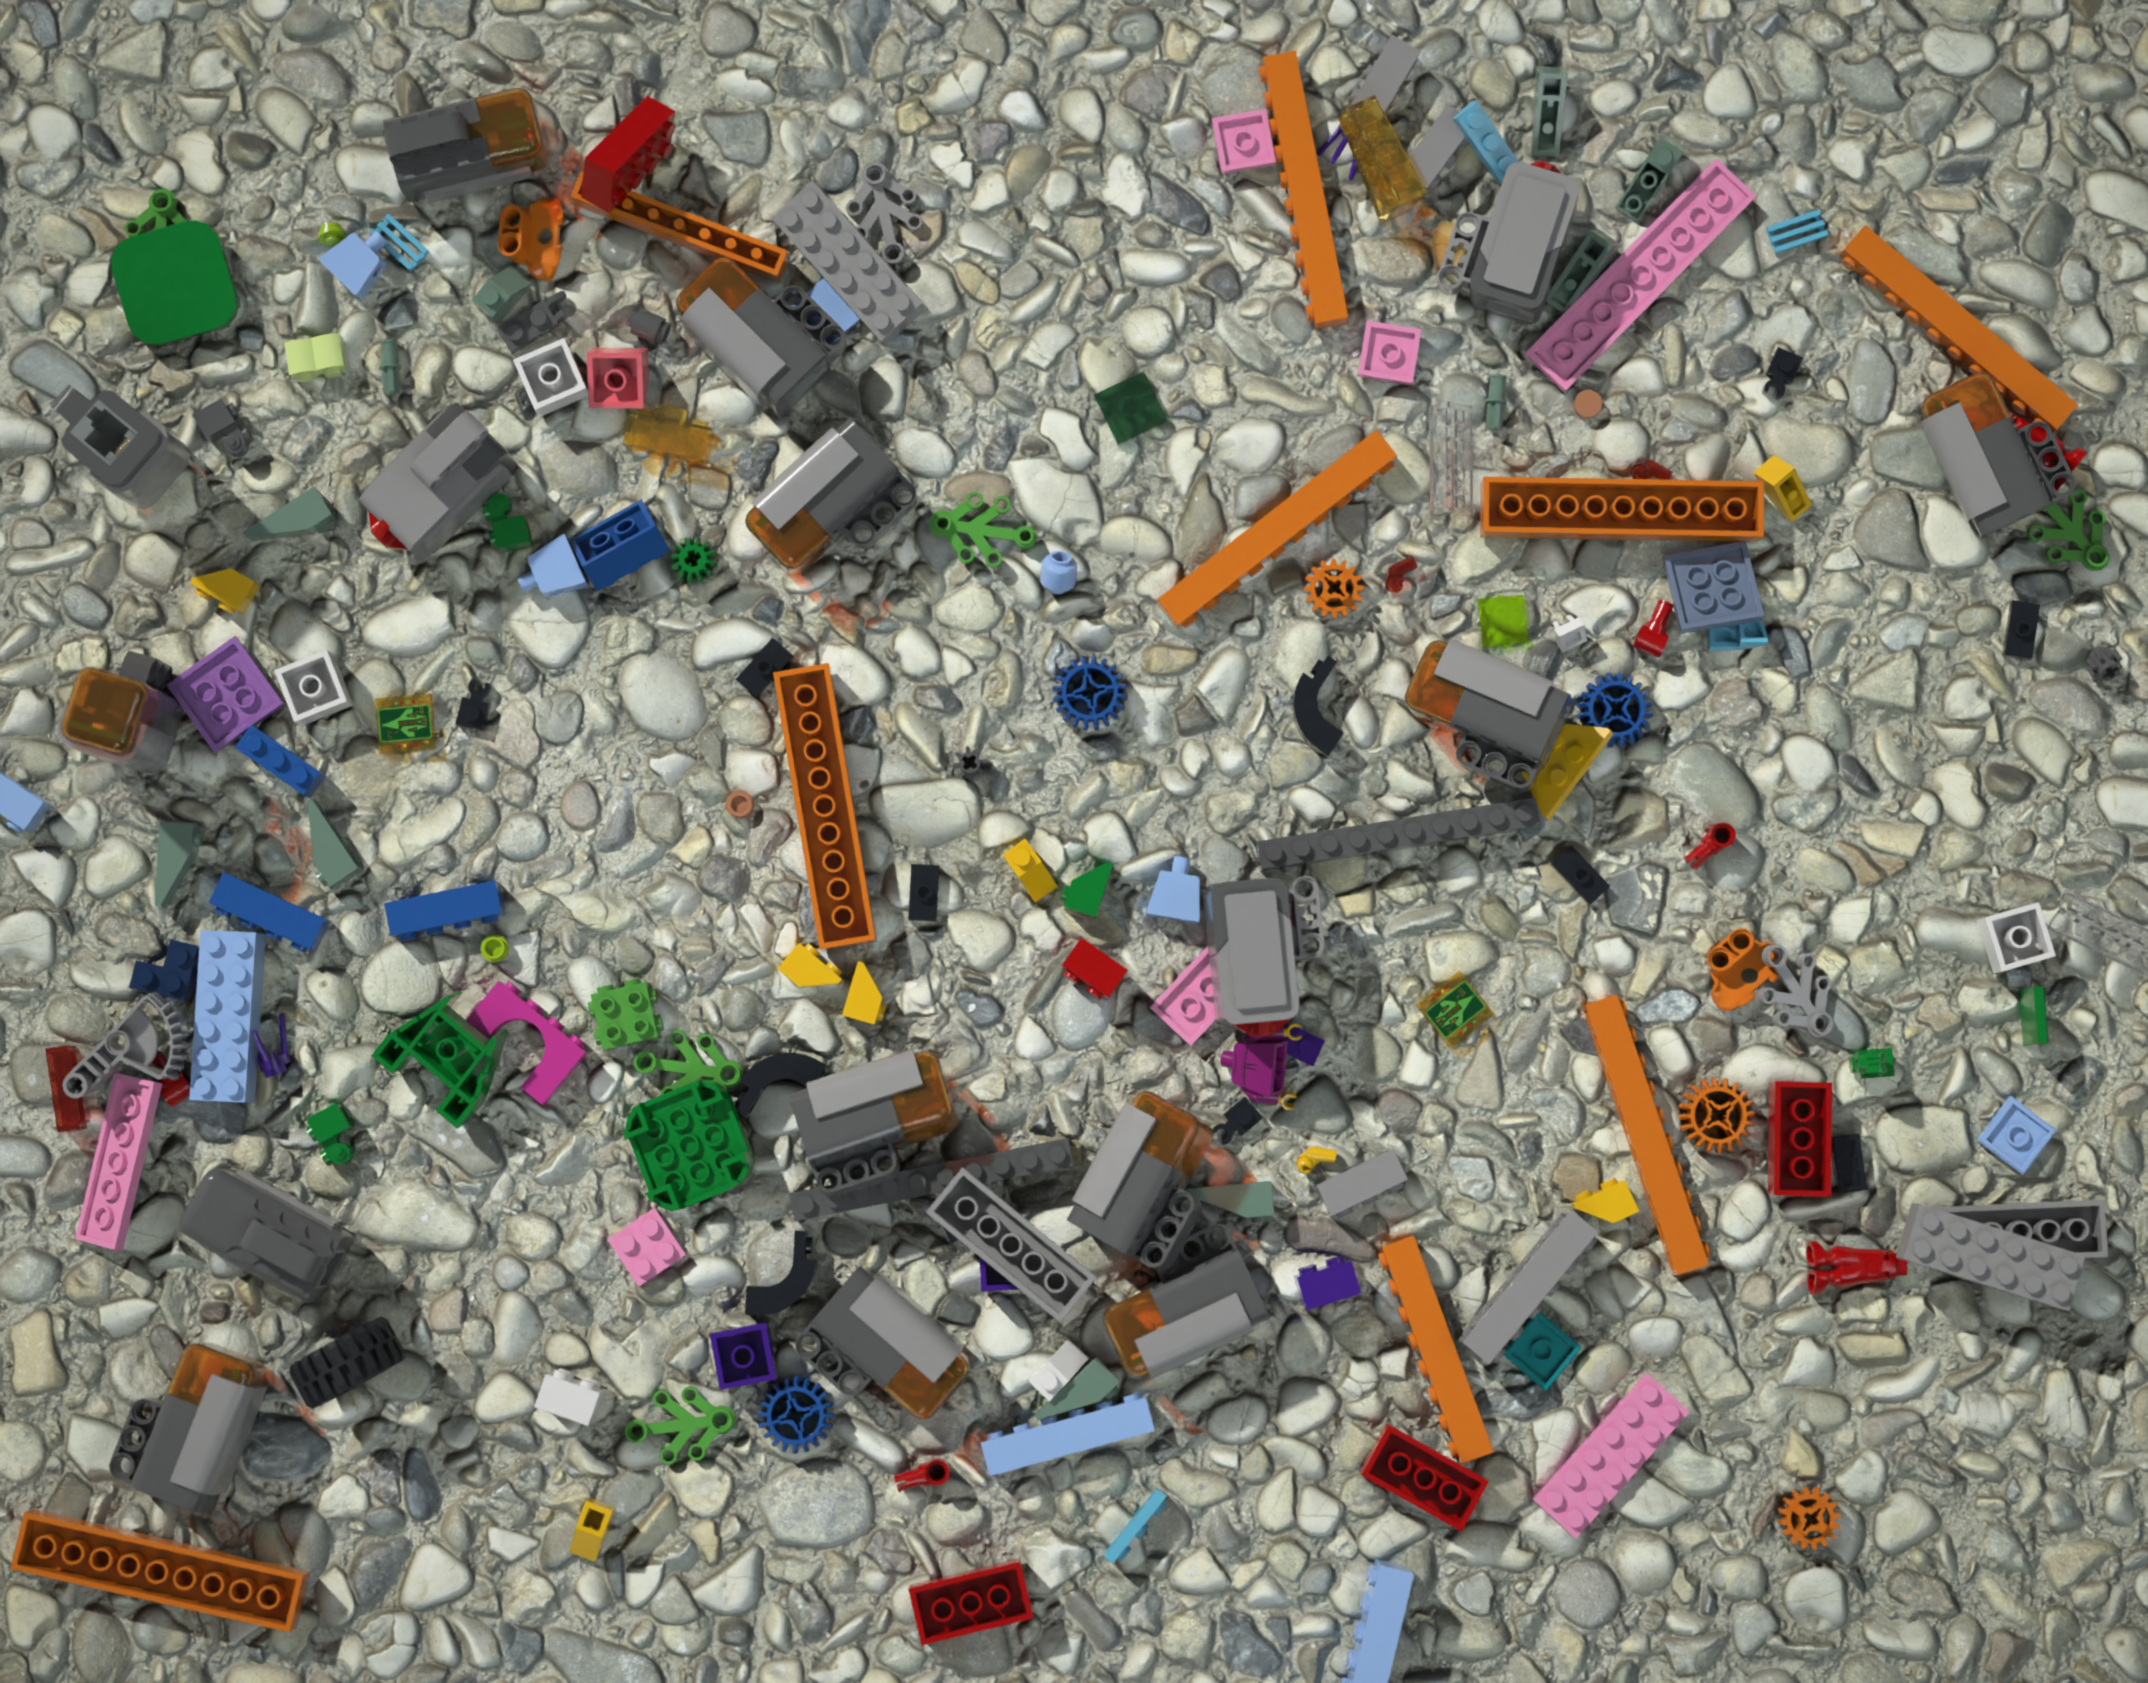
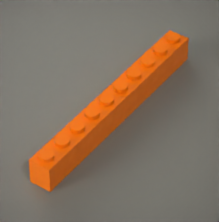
(1304, 190)
(1955, 329)
(1277, 529)
(1645, 1135)

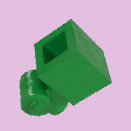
(506, 532)
(1872, 1063)
(327, 1128)

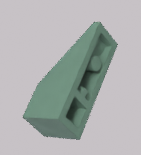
(1548, 110)
(1583, 269)
(299, 517)
(330, 852)
(176, 853)
(1244, 1199)
(1085, 1388)

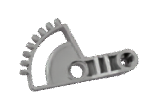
(139, 1052)

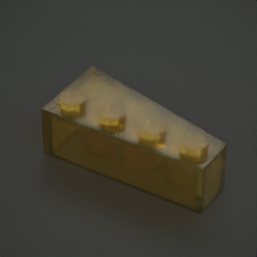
(1381, 160)

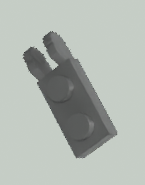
(534, 323)

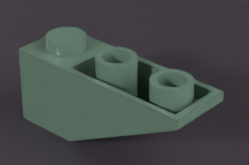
(1651, 177)

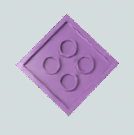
(225, 694)

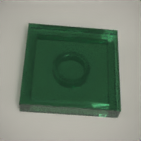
(1130, 408)

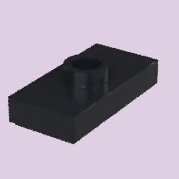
(2021, 630)
(759, 672)
(1580, 875)
(923, 892)
(1848, 1163)

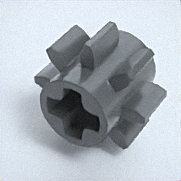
(2104, 663)
(969, 755)

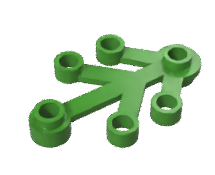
(155, 210)
(977, 529)
(2073, 532)
(695, 1068)
(685, 1424)

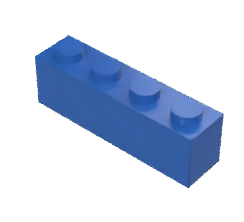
(445, 909)
(269, 912)

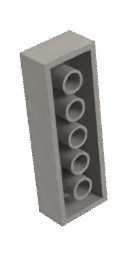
(849, 262)
(2064, 1224)
(1011, 1244)
(1990, 1256)
(1527, 1286)

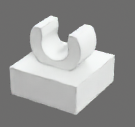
(1570, 634)

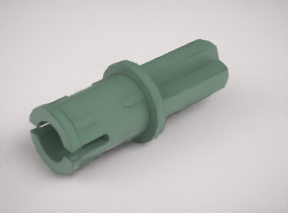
(390, 367)
(1496, 401)

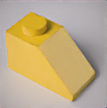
(1783, 487)
(1030, 870)
(864, 998)

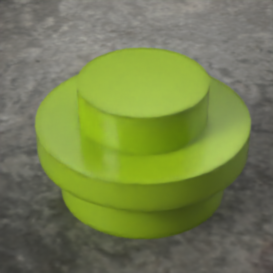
(331, 234)
(494, 948)

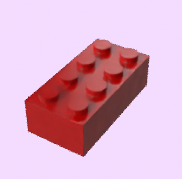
(628, 154)
(1799, 1138)
(1423, 1477)
(971, 1601)

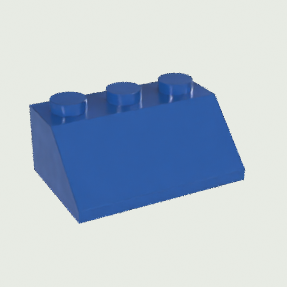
(619, 545)

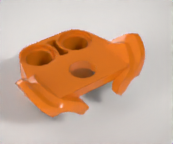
(539, 258)
(1729, 988)

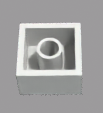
(551, 377)
(313, 687)
(2016, 937)
(571, 1397)

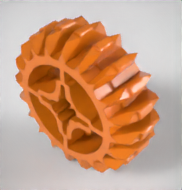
(1707, 1105)

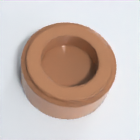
(1587, 404)
(740, 804)

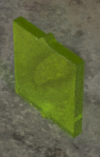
(1502, 621)

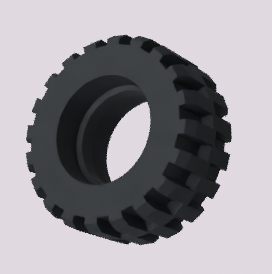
(346, 1362)

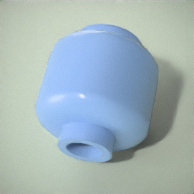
(1058, 572)

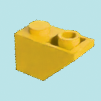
(228, 587)
(807, 970)
(1609, 1203)
(592, 1529)

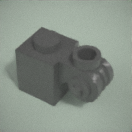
(220, 421)

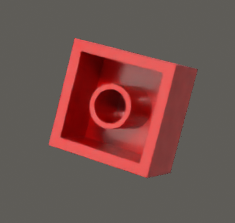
(1093, 969)

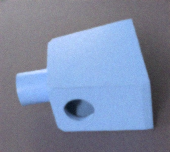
(356, 262)
(554, 569)
(1176, 894)

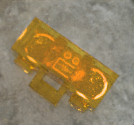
(666, 439)

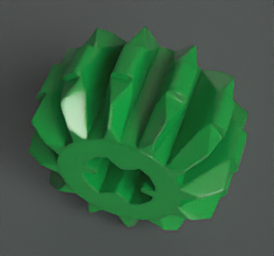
(685, 557)

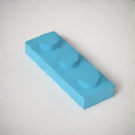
(1485, 140)
(1136, 1526)

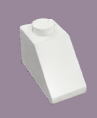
(1058, 1369)

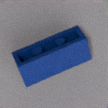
(280, 761)

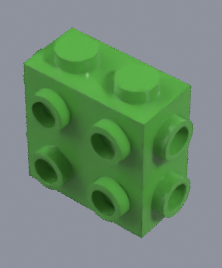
(625, 1014)

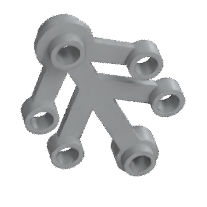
(883, 208)
(1799, 993)

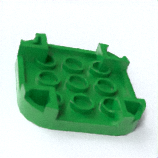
(175, 283)
(689, 1144)

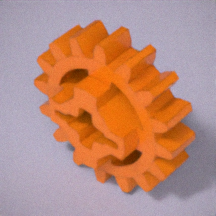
(1342, 598)
(1803, 1527)

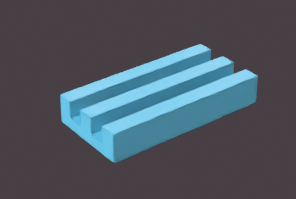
(1819, 224)
(383, 227)

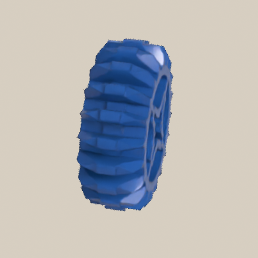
(1077, 696)
(1606, 700)
(819, 1407)

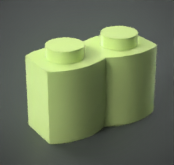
(315, 357)

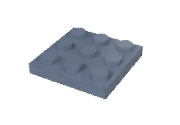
(1713, 587)

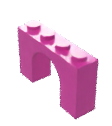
(561, 1052)

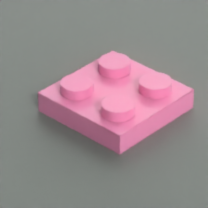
(1243, 141)
(1389, 353)
(647, 1247)

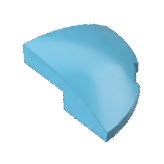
(1737, 637)

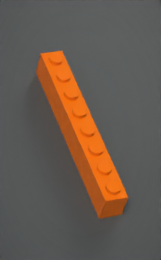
(693, 233)
(1436, 1350)

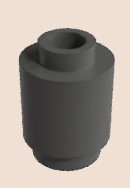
(649, 326)

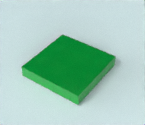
(2033, 1016)

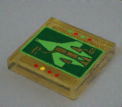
(405, 724)
(1454, 1009)

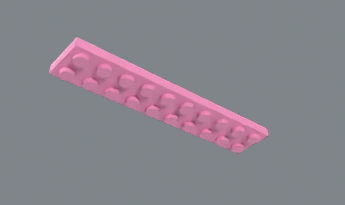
(1640, 275)

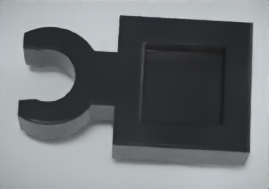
(1782, 369)
(473, 711)
(1240, 1118)

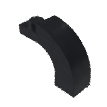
(1308, 720)
(774, 1068)
(777, 1297)

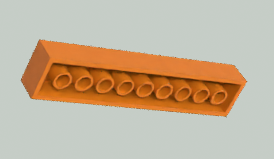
(1621, 509)
(825, 807)
(160, 1570)

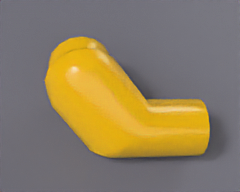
(1313, 1156)

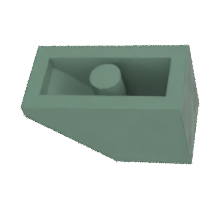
(502, 293)

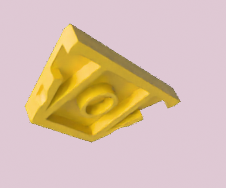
(1569, 761)

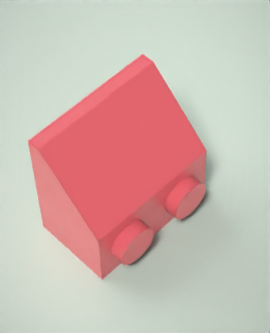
(617, 377)

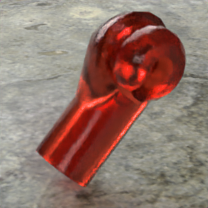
(1650, 469)
(1396, 574)

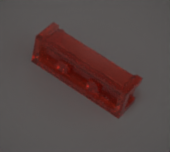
(68, 1110)

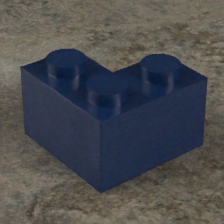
(174, 979)

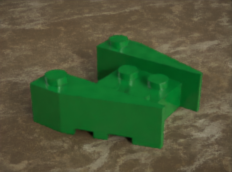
(451, 1052)

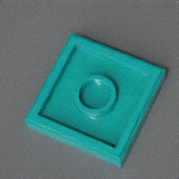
(1542, 1351)

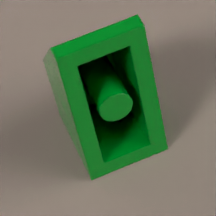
(1087, 891)

